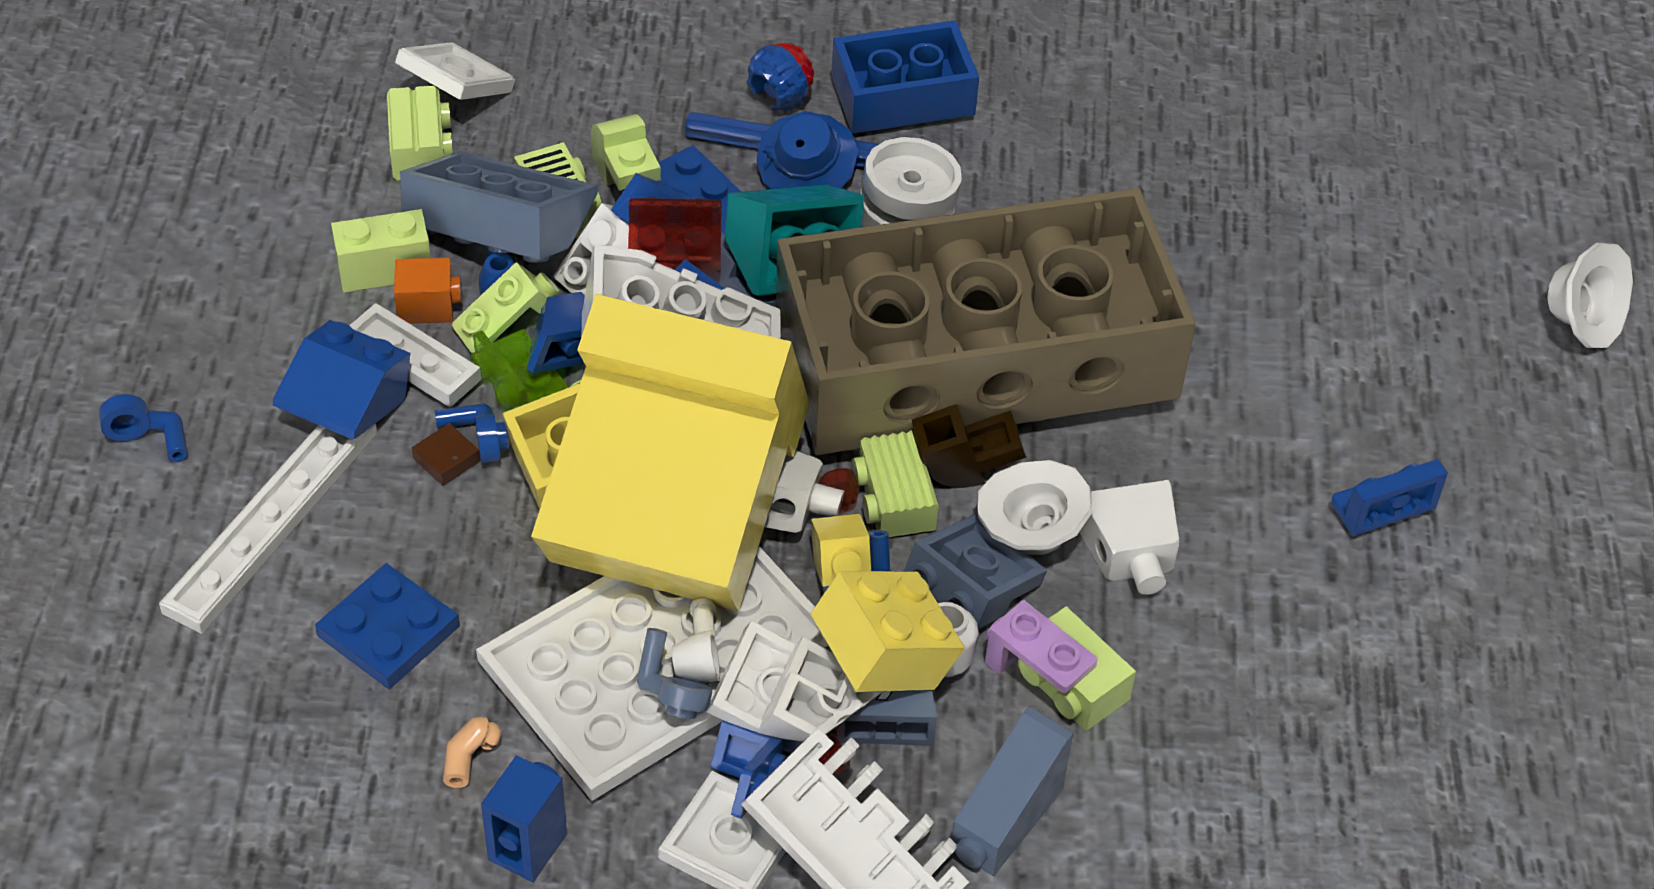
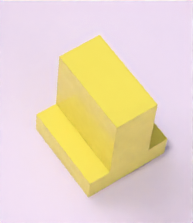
(671, 451)

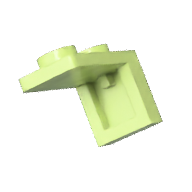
(504, 304)

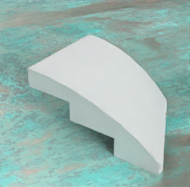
(784, 687)

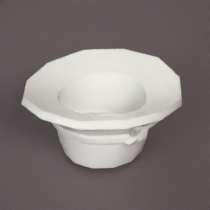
(1593, 294)
(1035, 505)

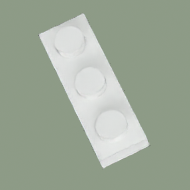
(431, 364)

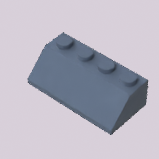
(497, 204)

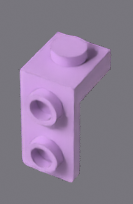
(1039, 644)

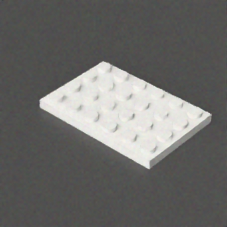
(581, 658)

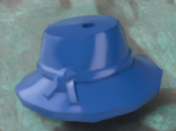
(824, 159)

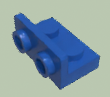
(1391, 497)

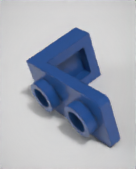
(748, 757)

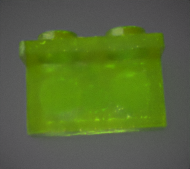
(506, 368)

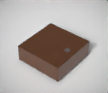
(446, 454)

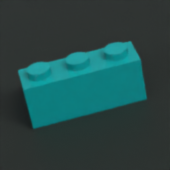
(763, 216)

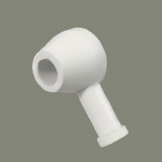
(697, 655)

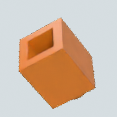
(426, 290)

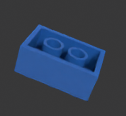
(904, 76)

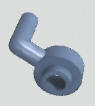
(680, 695)

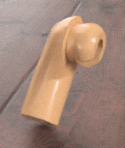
(463, 744)

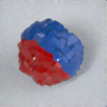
(783, 73)

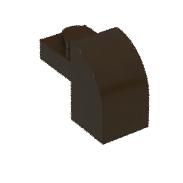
(961, 453)

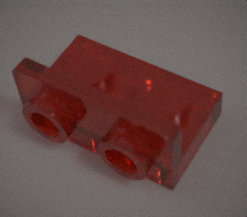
(677, 231)

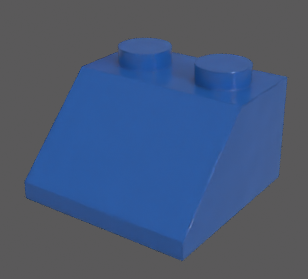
(344, 379)

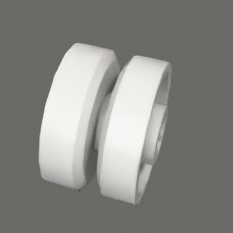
(909, 182)

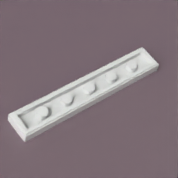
(261, 527)

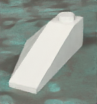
(640, 280)

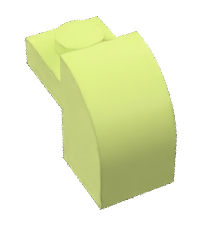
(622, 151)

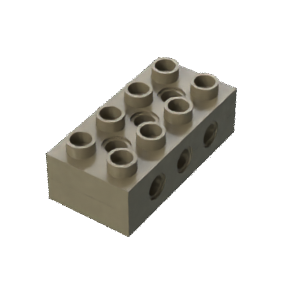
(983, 311)

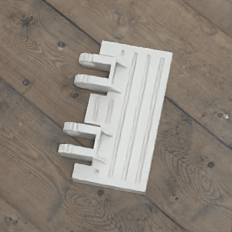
(835, 834)

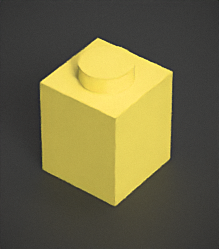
(840, 545)

